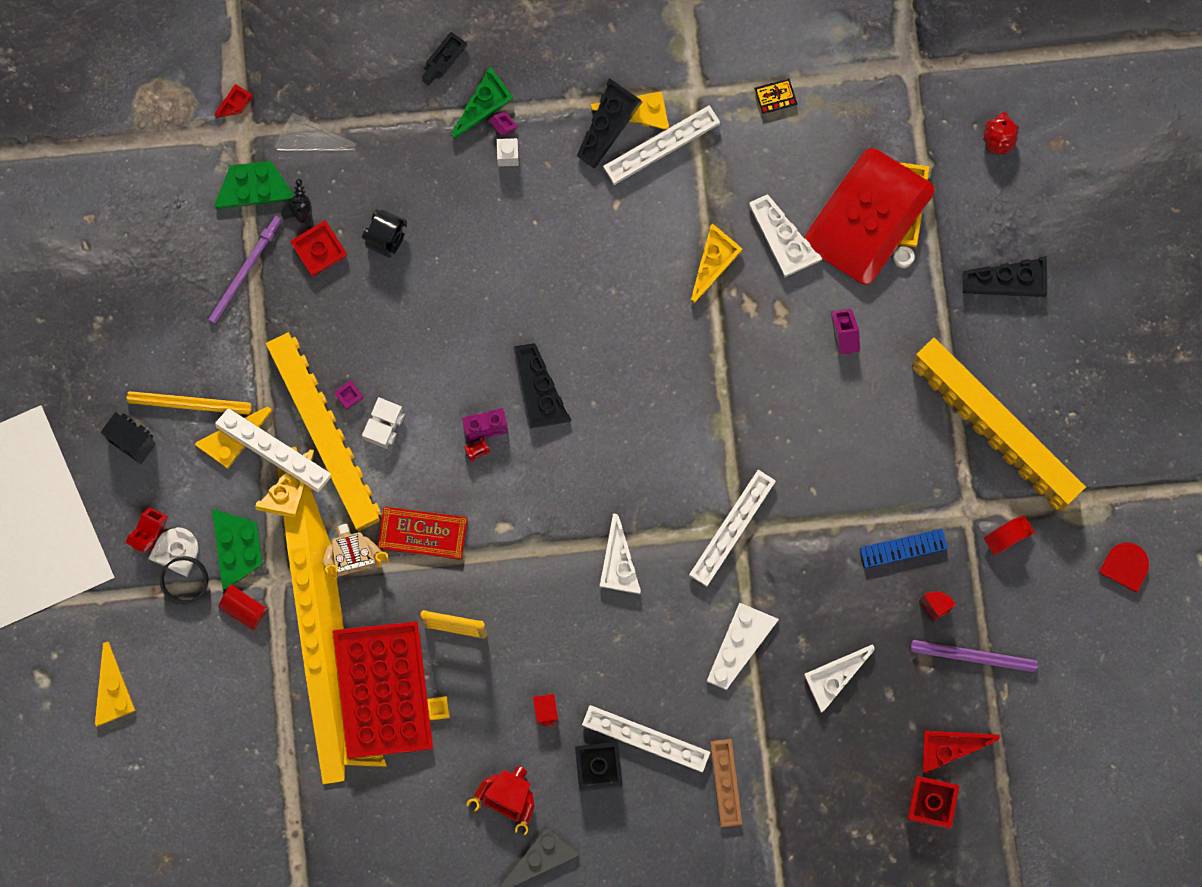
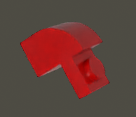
(147, 531)
(1008, 535)

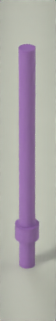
(266, 236)

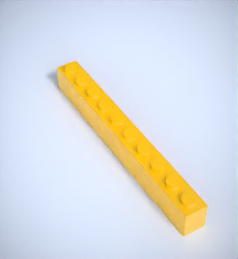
(323, 432)

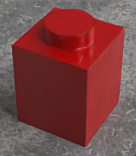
(545, 710)

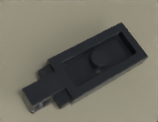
(443, 58)

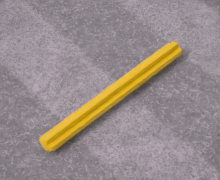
(188, 402)

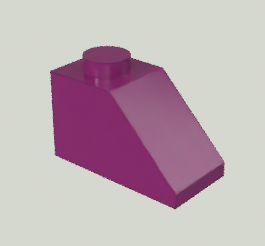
(846, 331)

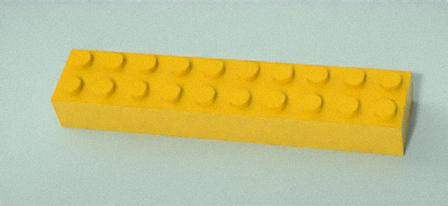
(997, 425)

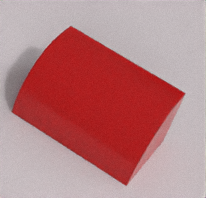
(937, 604)
(242, 607)

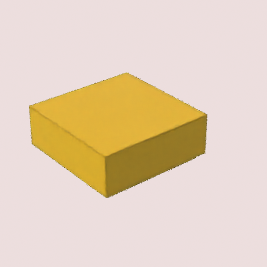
(438, 708)

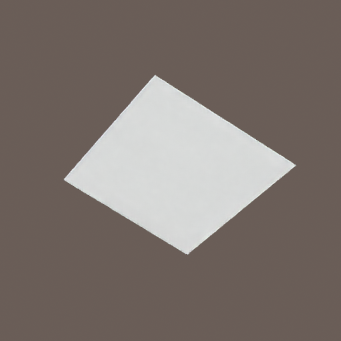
(44, 527)

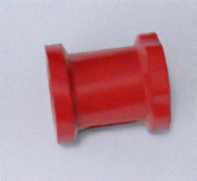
(476, 450)

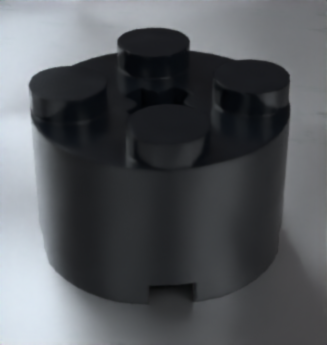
(384, 233)

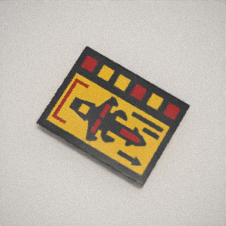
(775, 96)

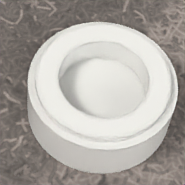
(903, 257)

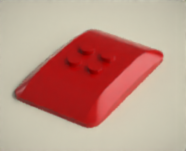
(869, 215)

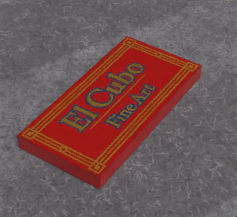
(422, 533)

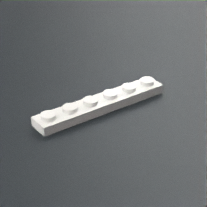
(661, 145)
(273, 450)
(732, 528)
(646, 738)

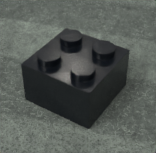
(128, 438)
(598, 766)

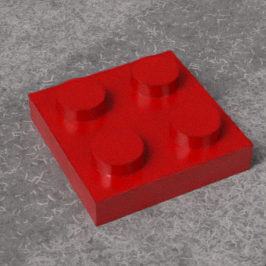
(318, 248)

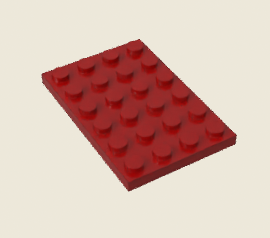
(382, 690)

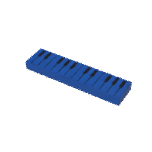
(903, 548)

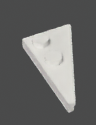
(618, 567)
(831, 678)

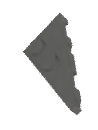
(544, 855)

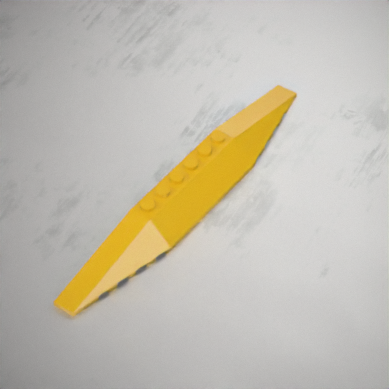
(317, 616)

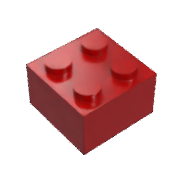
(932, 802)

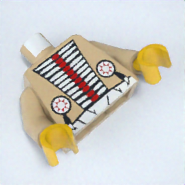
(351, 553)

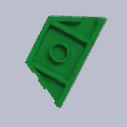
(252, 185)
(236, 547)

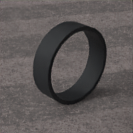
(166, 592)

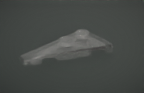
(306, 135)

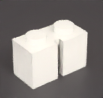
(383, 423)

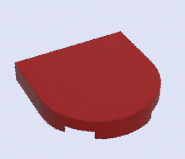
(1126, 565)

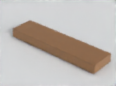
(726, 783)

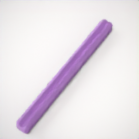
(974, 656)

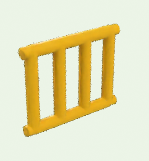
(453, 624)

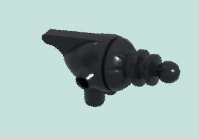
(300, 206)

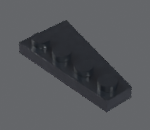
(612, 116)
(1014, 279)
(538, 389)

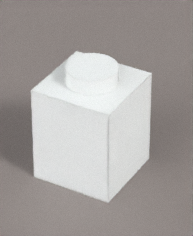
(507, 152)

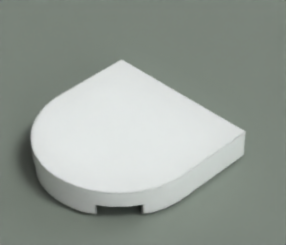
(174, 544)

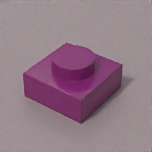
(503, 123)
(348, 395)

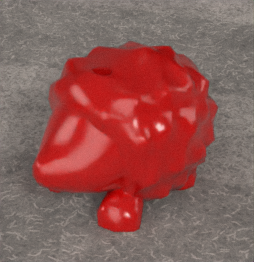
(1000, 134)

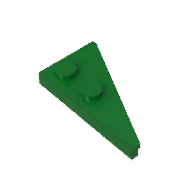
(488, 99)

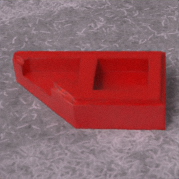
(234, 102)

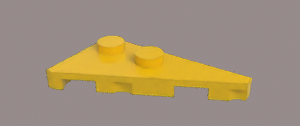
(285, 495)

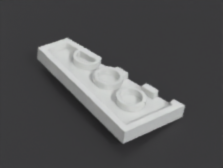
(785, 242)
(742, 639)

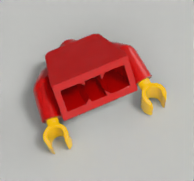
(507, 795)

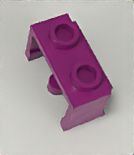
(485, 425)

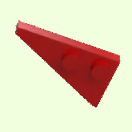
(946, 747)

